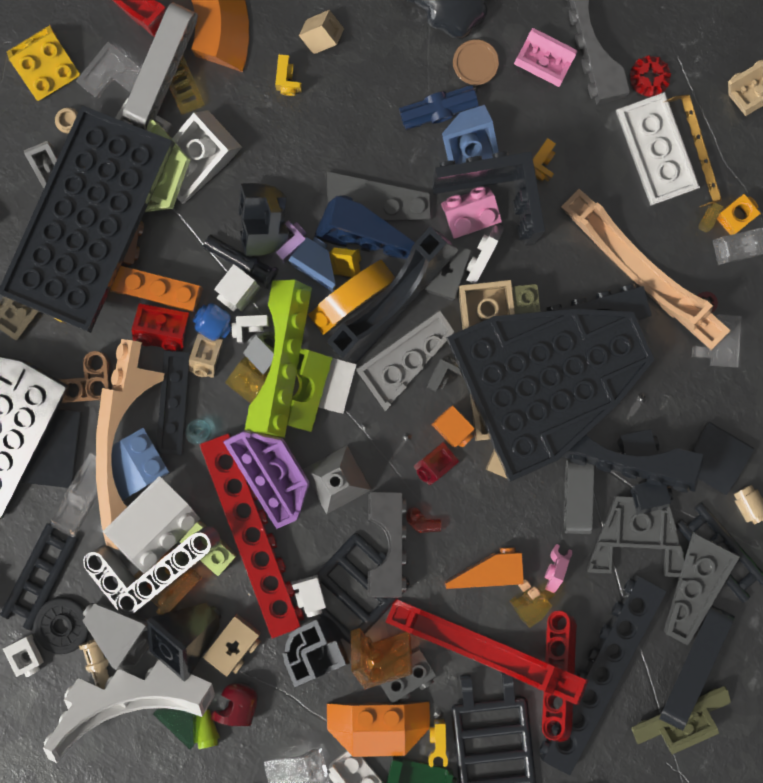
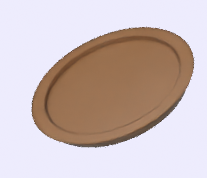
(475, 62)

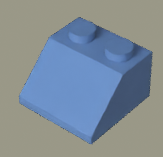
(135, 464)

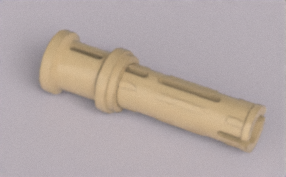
(95, 663)

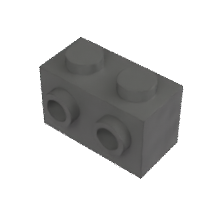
(422, 677)

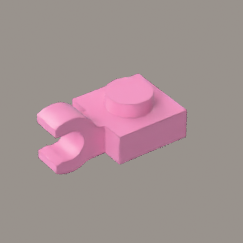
(556, 572)

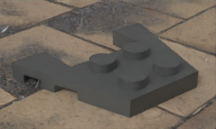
(644, 530)

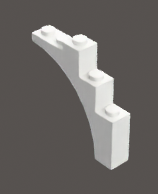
(123, 694)

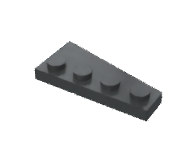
(384, 200)
(699, 583)

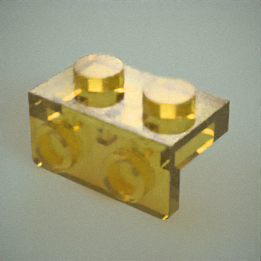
(246, 380)

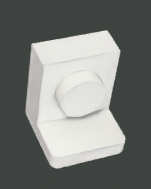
(253, 323)

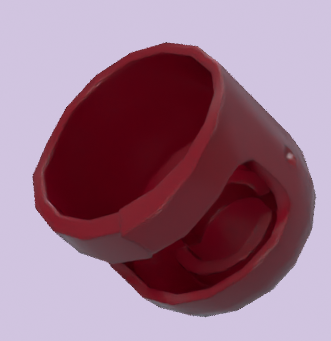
(240, 707)

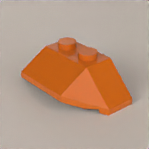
(378, 726)

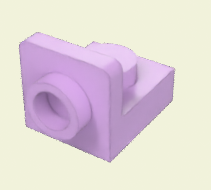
(293, 243)

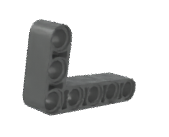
(156, 576)

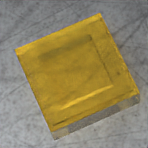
(710, 217)

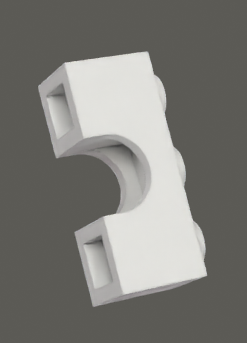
(236, 289)

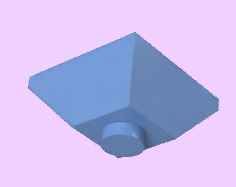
(470, 136)
(314, 262)

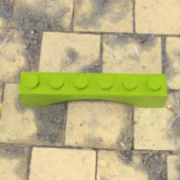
(271, 407)

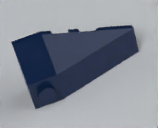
(355, 224)

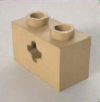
(219, 652)

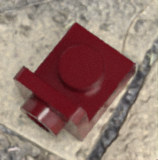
(436, 464)

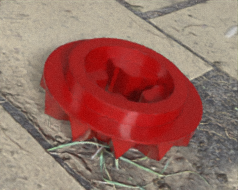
(643, 84)

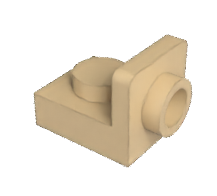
(204, 356)

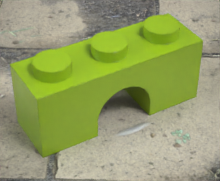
(312, 375)

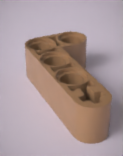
(91, 376)

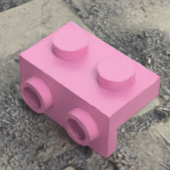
(545, 57)
(471, 211)

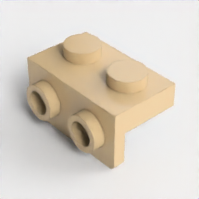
(747, 88)

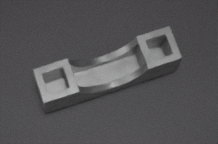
(387, 511)

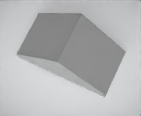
(42, 160)

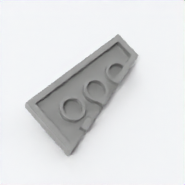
(399, 362)

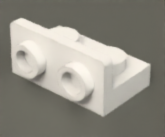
(352, 770)

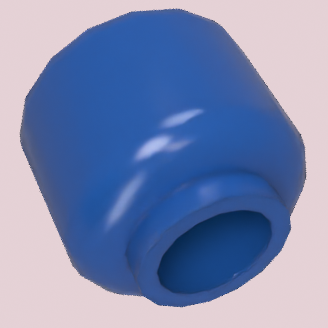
(212, 321)

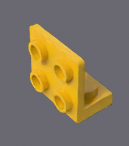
(43, 63)

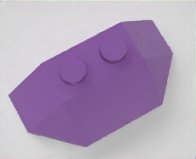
(271, 474)

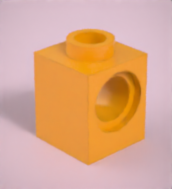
(731, 222)

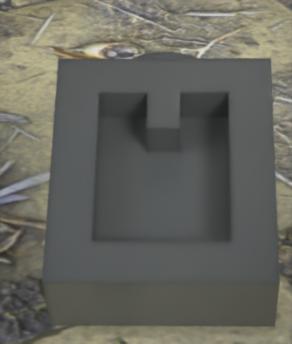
(439, 377)

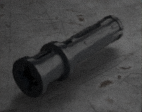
(251, 266)

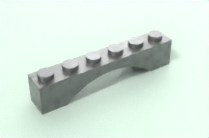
(605, 74)

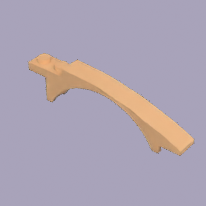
(670, 296)
(127, 385)

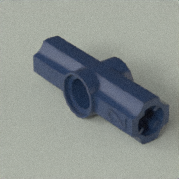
(438, 107)

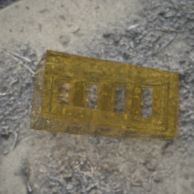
(194, 104)

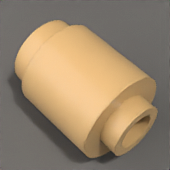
(750, 504)

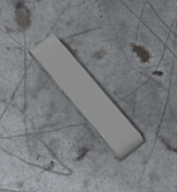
(160, 65)

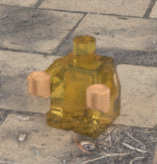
(533, 604)

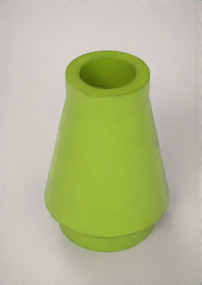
(206, 731)

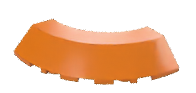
(222, 32)

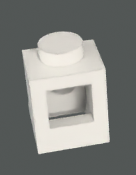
(309, 595)
(15, 656)

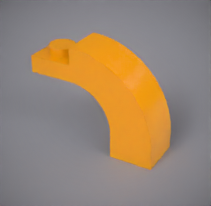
(351, 296)

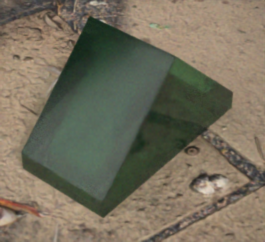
(179, 723)

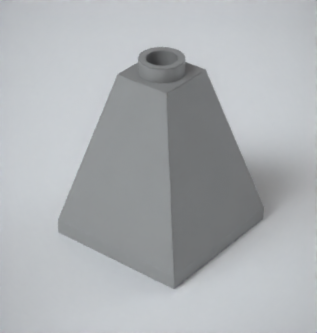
(339, 464)
(119, 636)

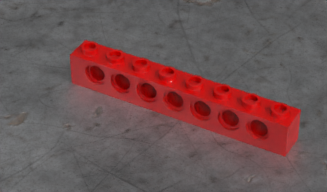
(276, 622)

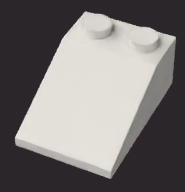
(207, 147)

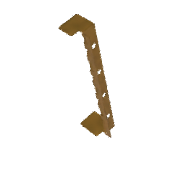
(700, 145)

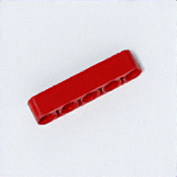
(566, 662)

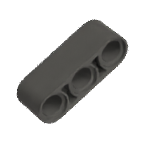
(578, 498)

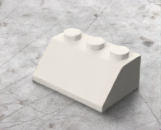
(151, 525)

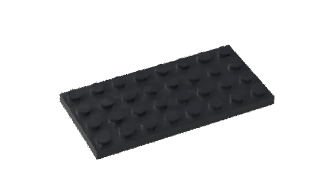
(86, 218)

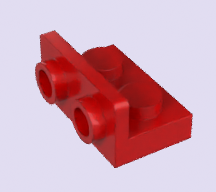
(160, 327)

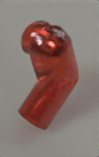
(420, 523)

